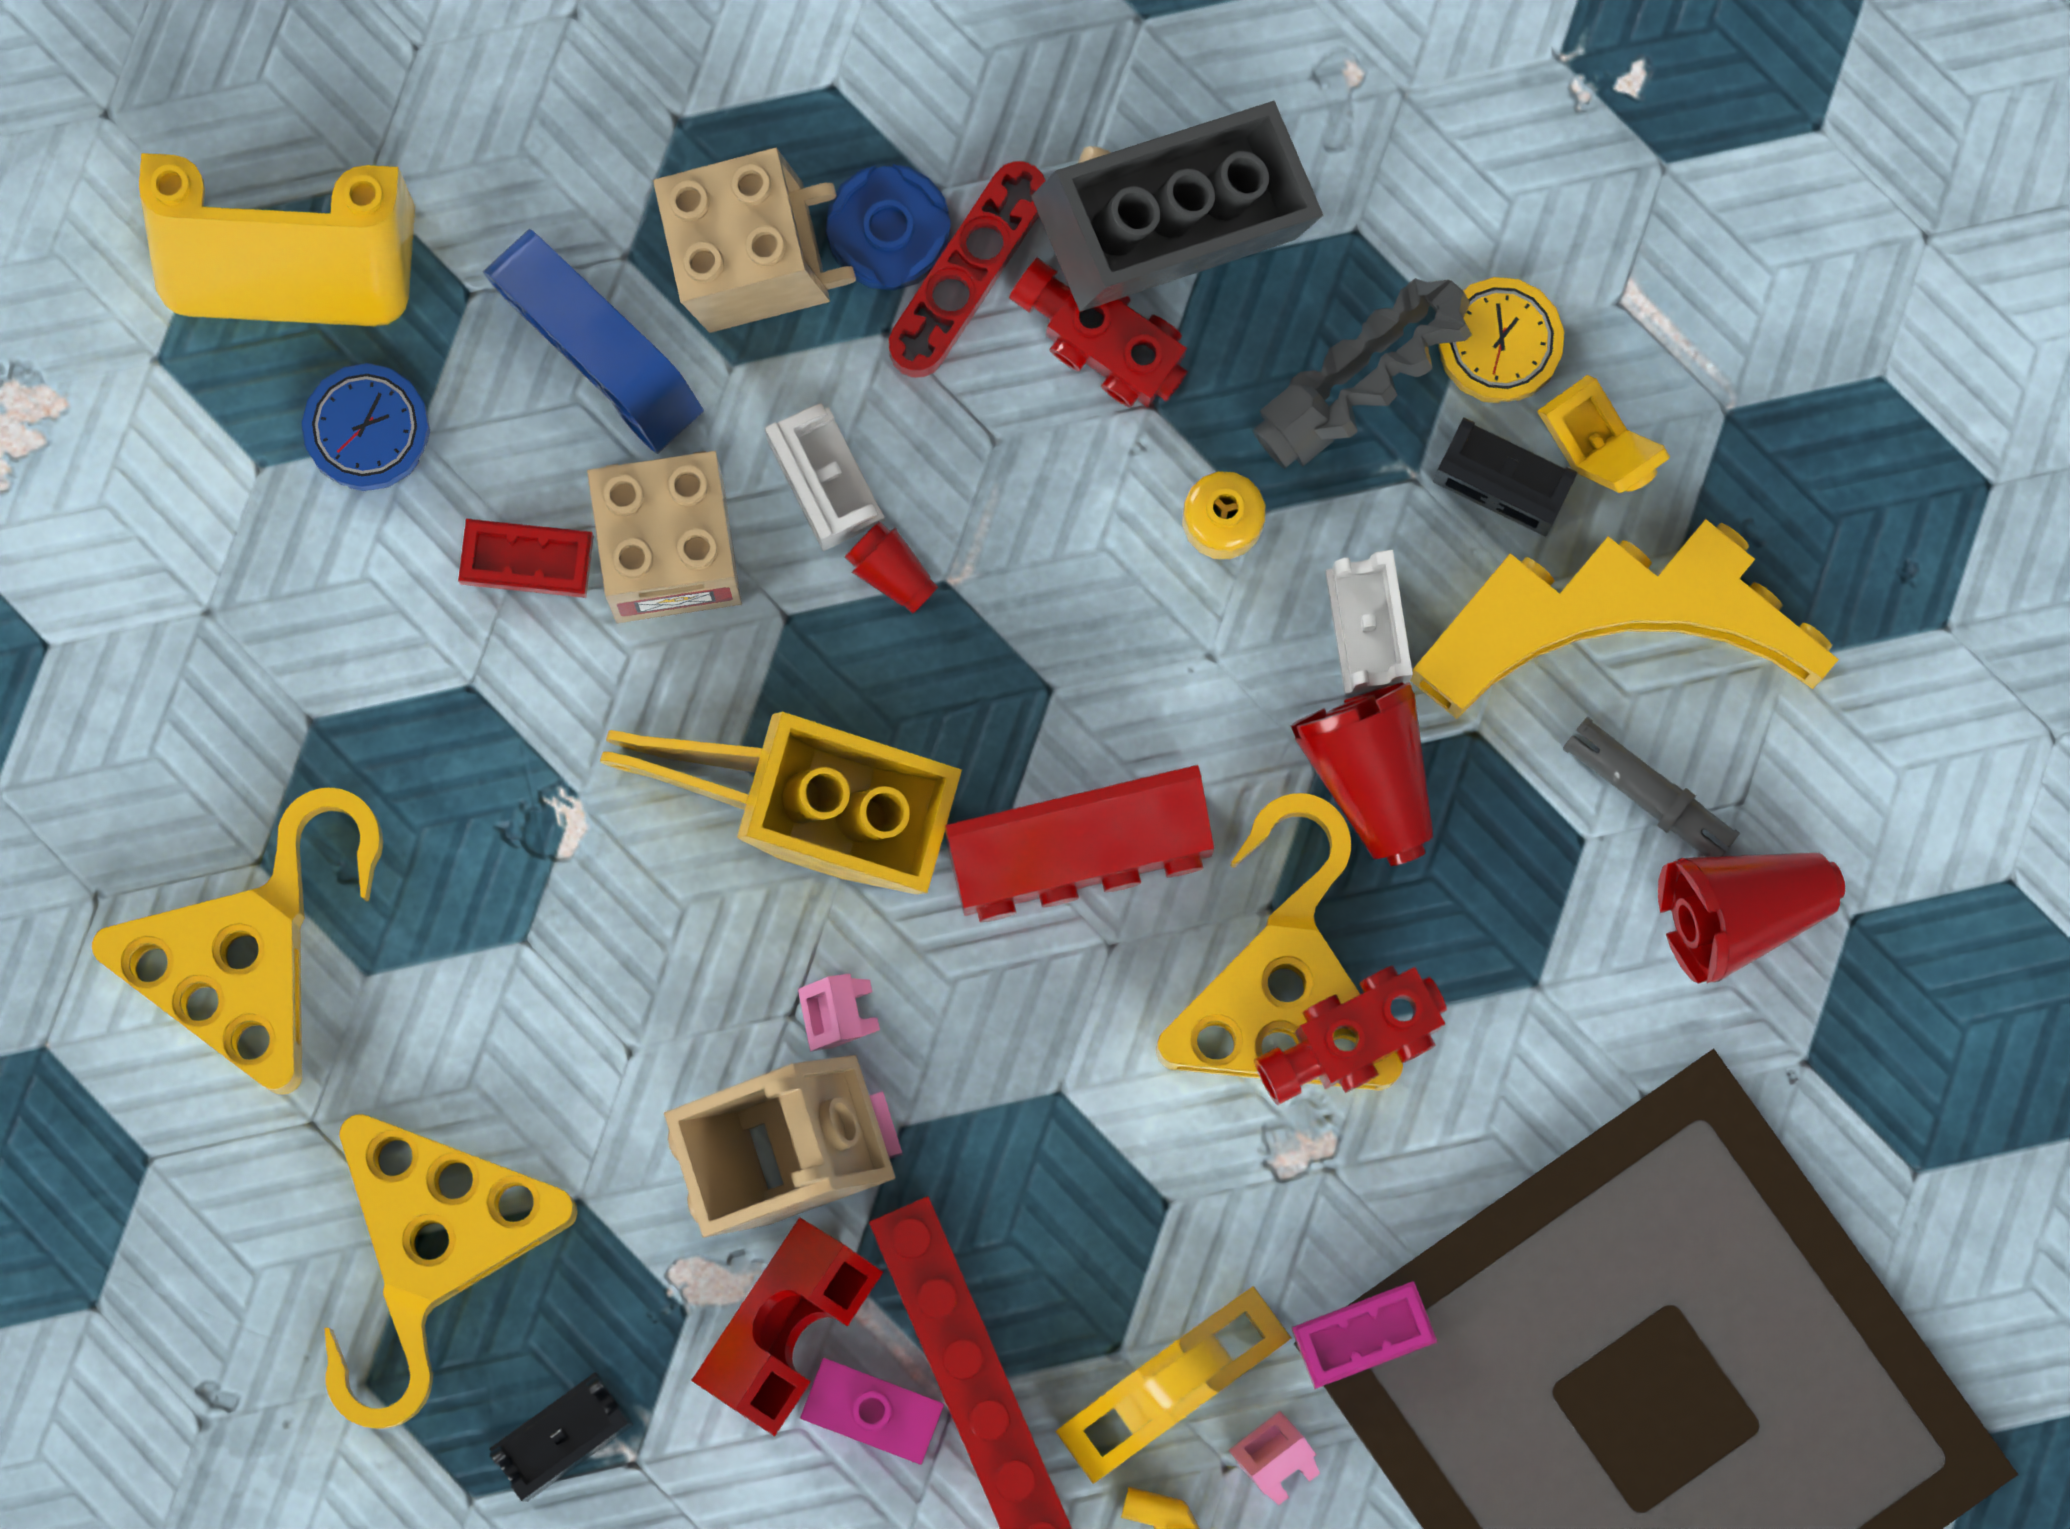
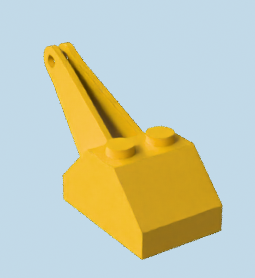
(821, 798)

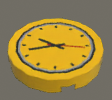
(1512, 342)

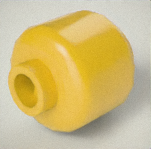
(1217, 535)

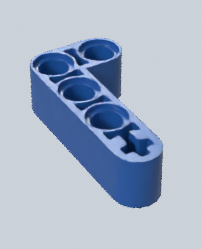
(596, 340)

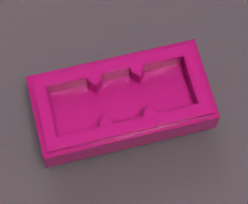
(1364, 1335)
(872, 1411)

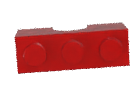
(753, 1358)

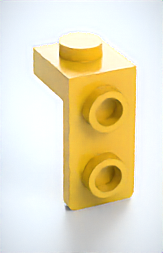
(1597, 439)

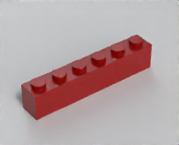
(967, 1369)

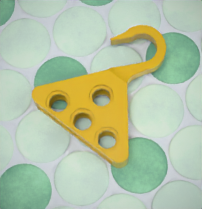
(201, 934)
(1290, 941)
(414, 1286)
(1173, 1384)

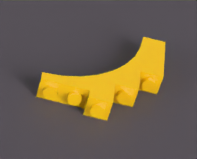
(1614, 593)

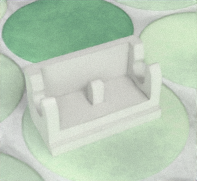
(823, 475)
(1369, 623)

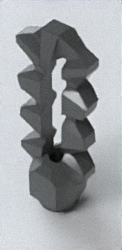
(1300, 421)

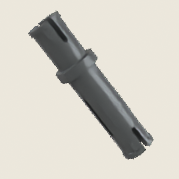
(1654, 793)

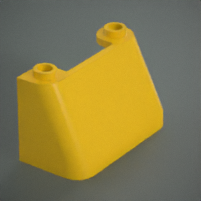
(280, 263)

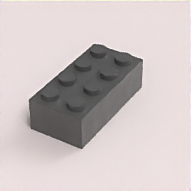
(1176, 205)

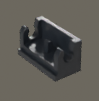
(1504, 477)
(560, 1437)

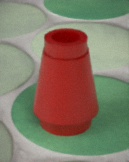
(891, 567)

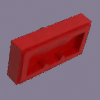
(526, 558)

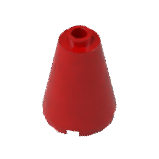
(1374, 768)
(1743, 907)

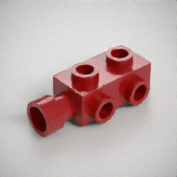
(1109, 345)
(1375, 1030)

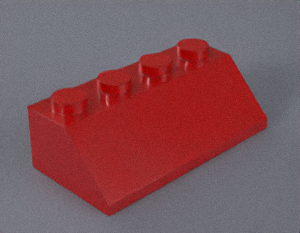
(1080, 843)

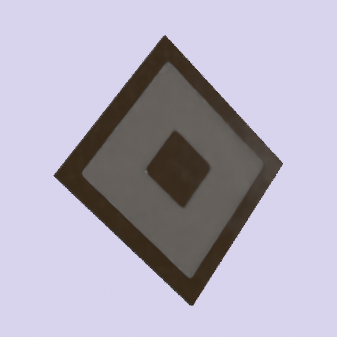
(1667, 1348)

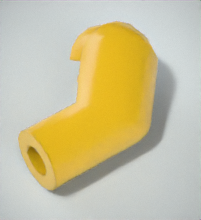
(1157, 1510)

